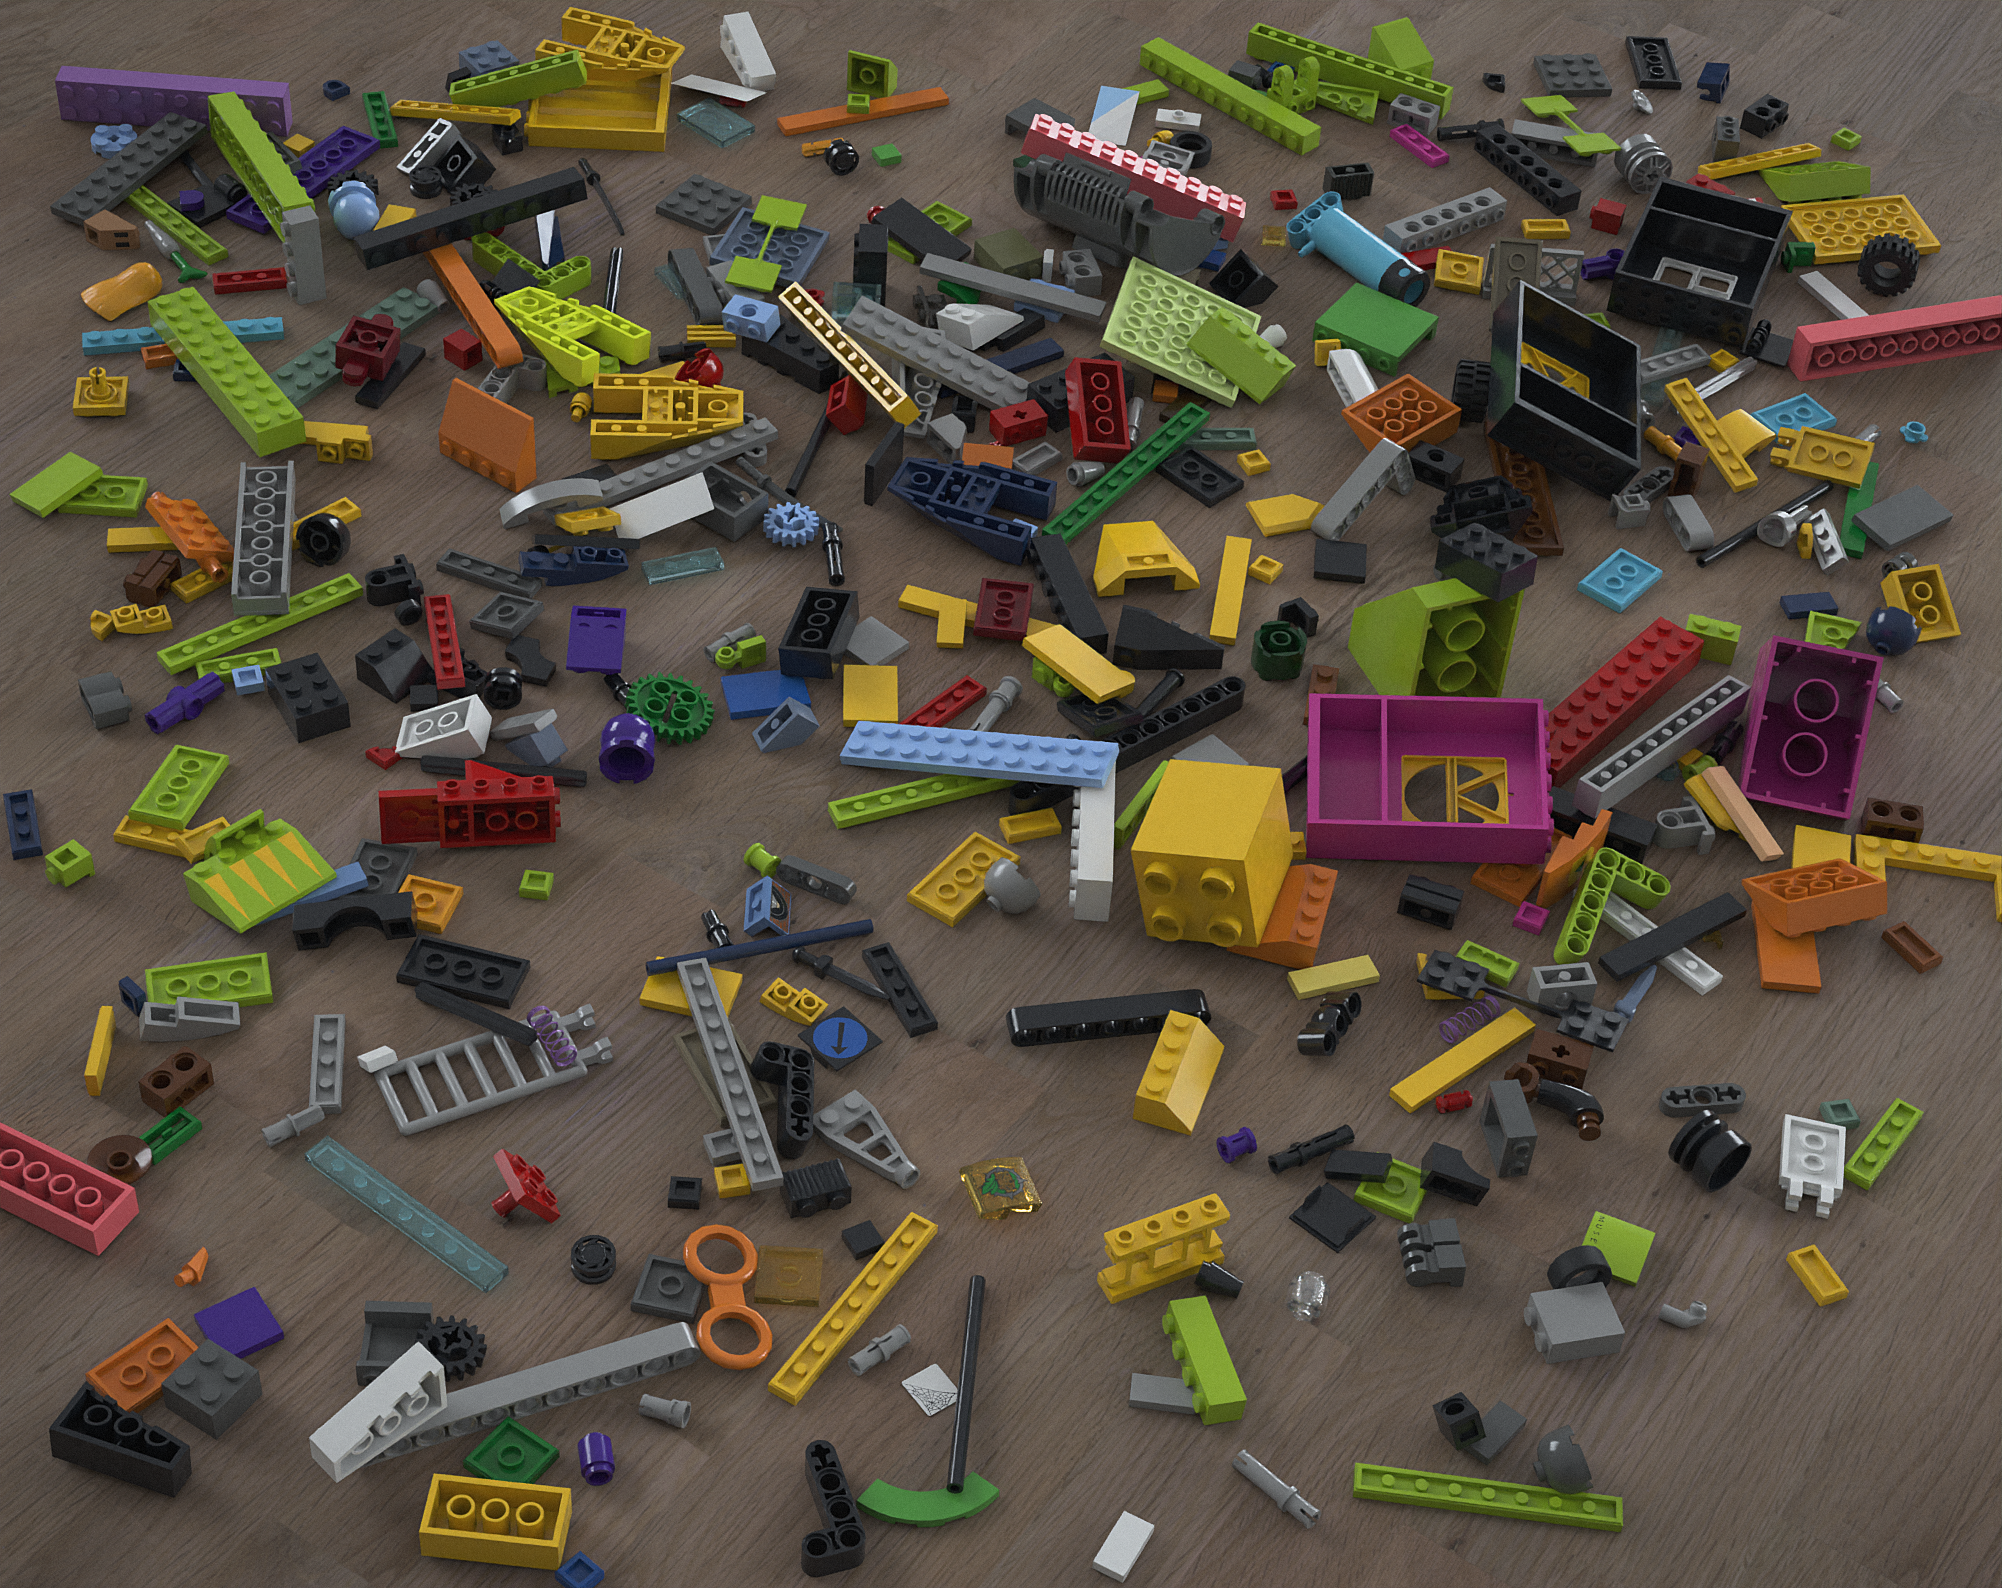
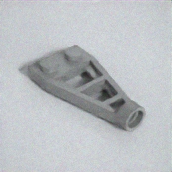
(849, 1112)

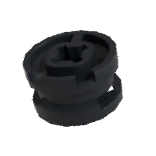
(841, 157)
(425, 182)
(503, 688)
(594, 1261)

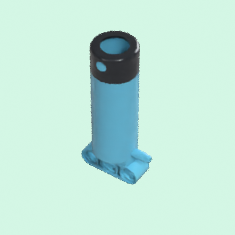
(1356, 250)

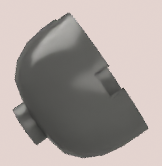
(1562, 1462)

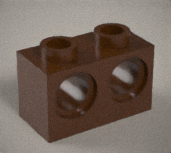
(1892, 820)
(176, 1081)

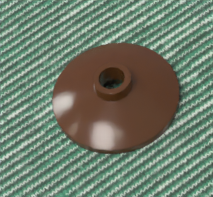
(121, 1157)

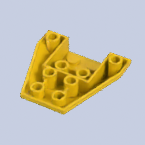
(1139, 552)

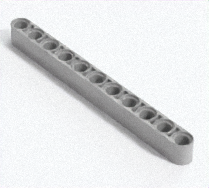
(552, 1386)

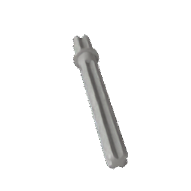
(1722, 379)

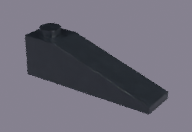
(1154, 644)

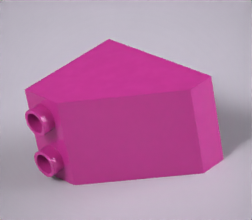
(1807, 726)

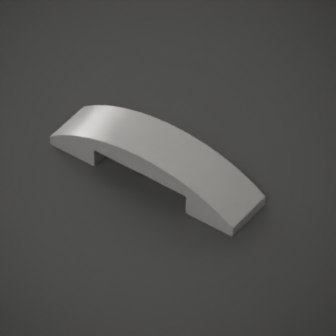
(549, 495)

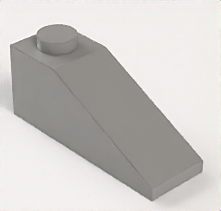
(430, 146)

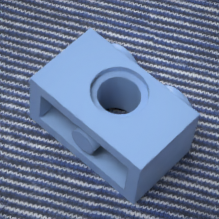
(751, 318)

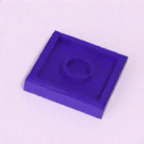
(240, 1324)

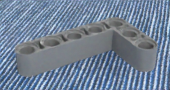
(1384, 465)

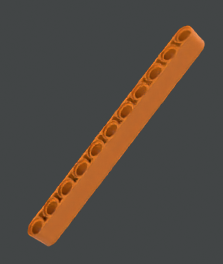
(475, 306)

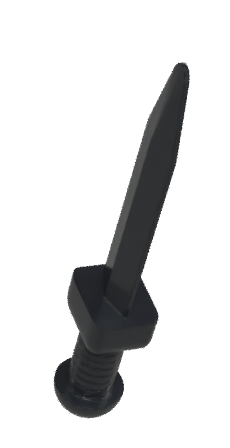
(824, 966)

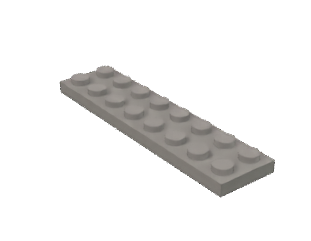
(934, 355)

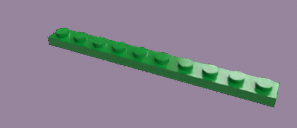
(1127, 473)

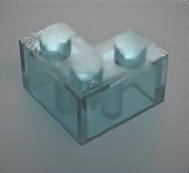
(847, 295)

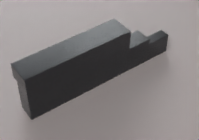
(1032, 324)

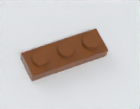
(1322, 681)

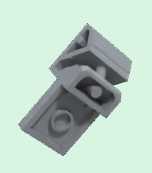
(1169, 156)

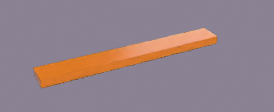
(878, 109)

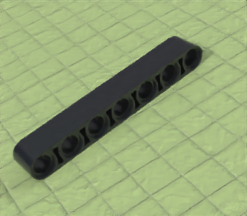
(1102, 1017)

